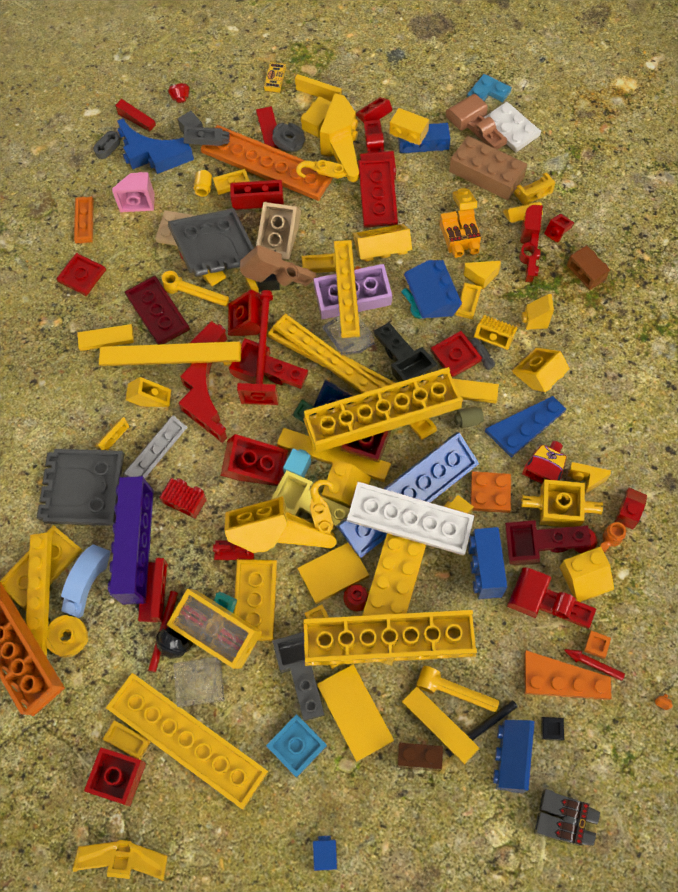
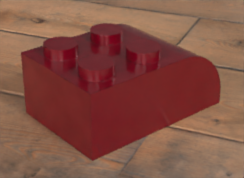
(368, 448)

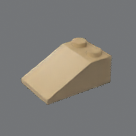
(279, 228)

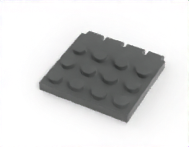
(211, 241)
(80, 487)

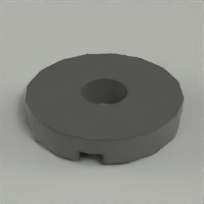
(288, 144)

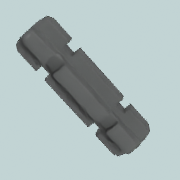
(488, 362)

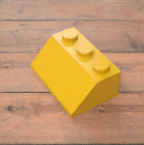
(383, 242)

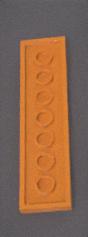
(268, 164)

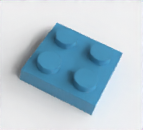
(296, 745)

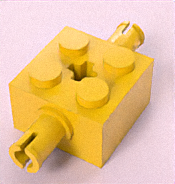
(572, 499)

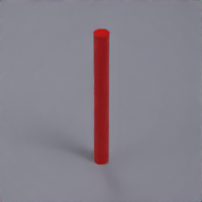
(166, 617)

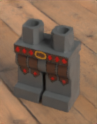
(572, 823)

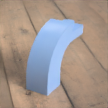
(81, 577)

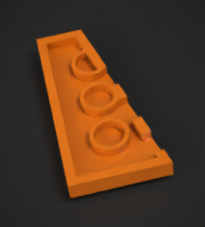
(562, 679)

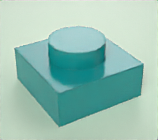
(226, 601)

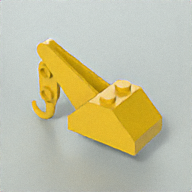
(337, 140)
(268, 523)

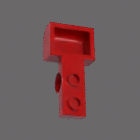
(375, 143)
(529, 238)
(275, 369)
(532, 595)

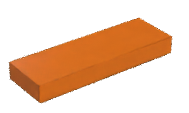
(83, 220)

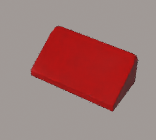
(375, 110)

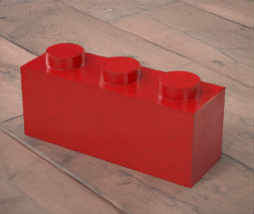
(253, 194)

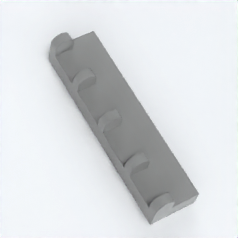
(156, 448)

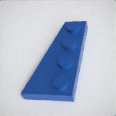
(523, 427)

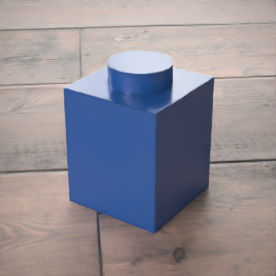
(325, 854)

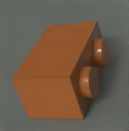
(588, 267)

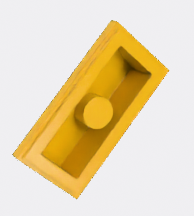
(517, 213)
(112, 435)

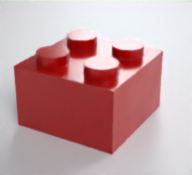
(115, 776)

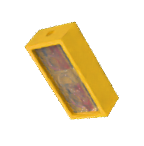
(214, 628)

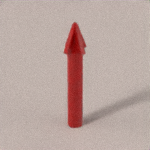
(577, 655)

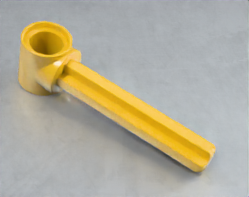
(179, 285)
(431, 679)

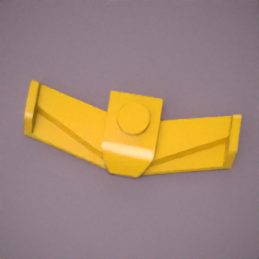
(121, 859)

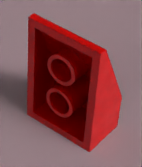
(253, 461)

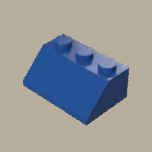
(433, 289)
(514, 755)

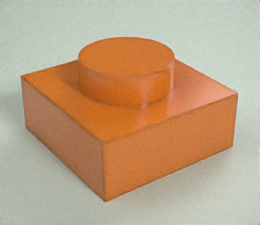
(597, 644)

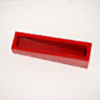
(134, 115)

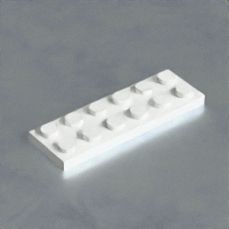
(410, 518)

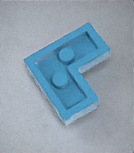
(491, 87)

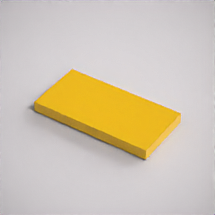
(62, 555)
(257, 594)
(355, 713)

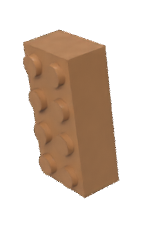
(488, 167)

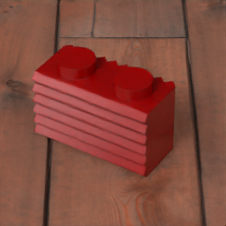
(183, 497)

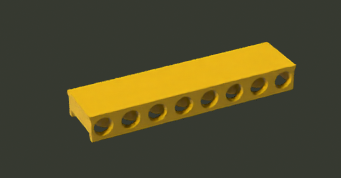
(382, 411)
(389, 638)

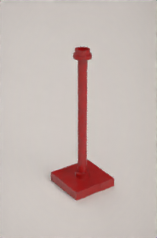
(260, 393)

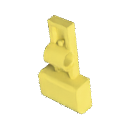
(298, 497)

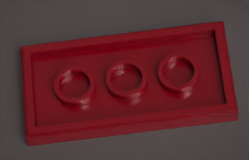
(157, 310)

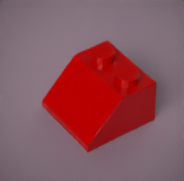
(245, 315)

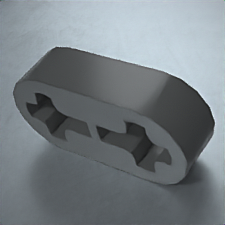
(106, 145)

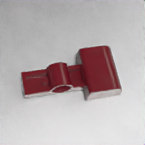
(526, 541)

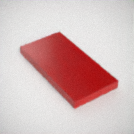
(378, 192)

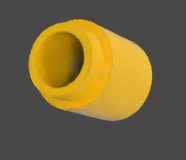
(202, 183)

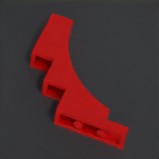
(197, 401)

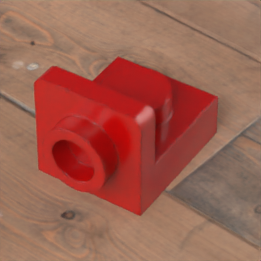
(557, 227)

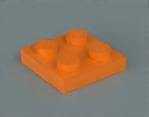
(491, 492)

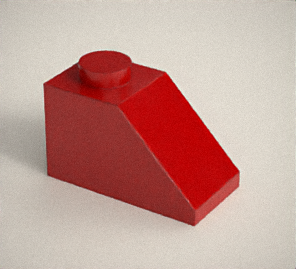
(631, 508)

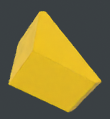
(481, 272)

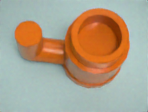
(613, 535)

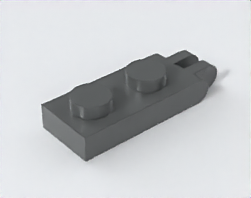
(205, 136)

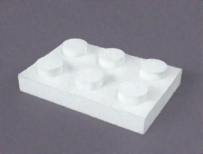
(514, 126)

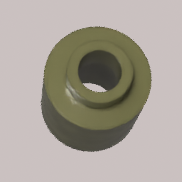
(469, 417)

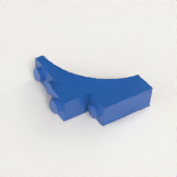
(158, 153)

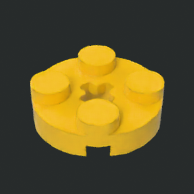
(77, 640)

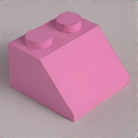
(134, 193)

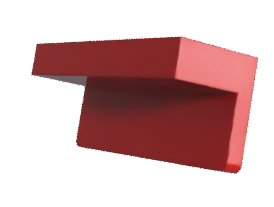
(156, 585)

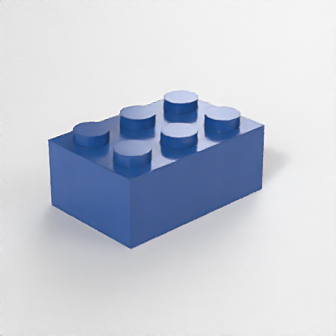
(487, 563)

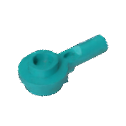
(414, 309)

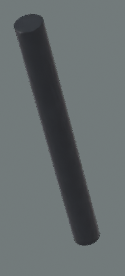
(488, 723)

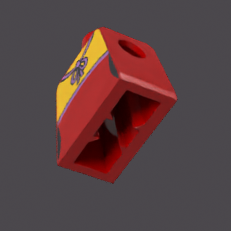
(546, 463)

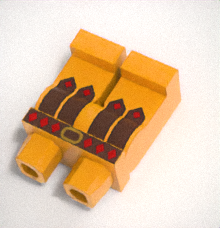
(460, 232)

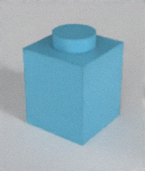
(298, 462)

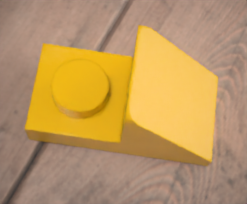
(593, 475)

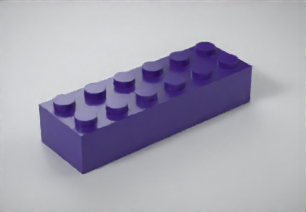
(131, 540)

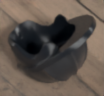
(172, 644)

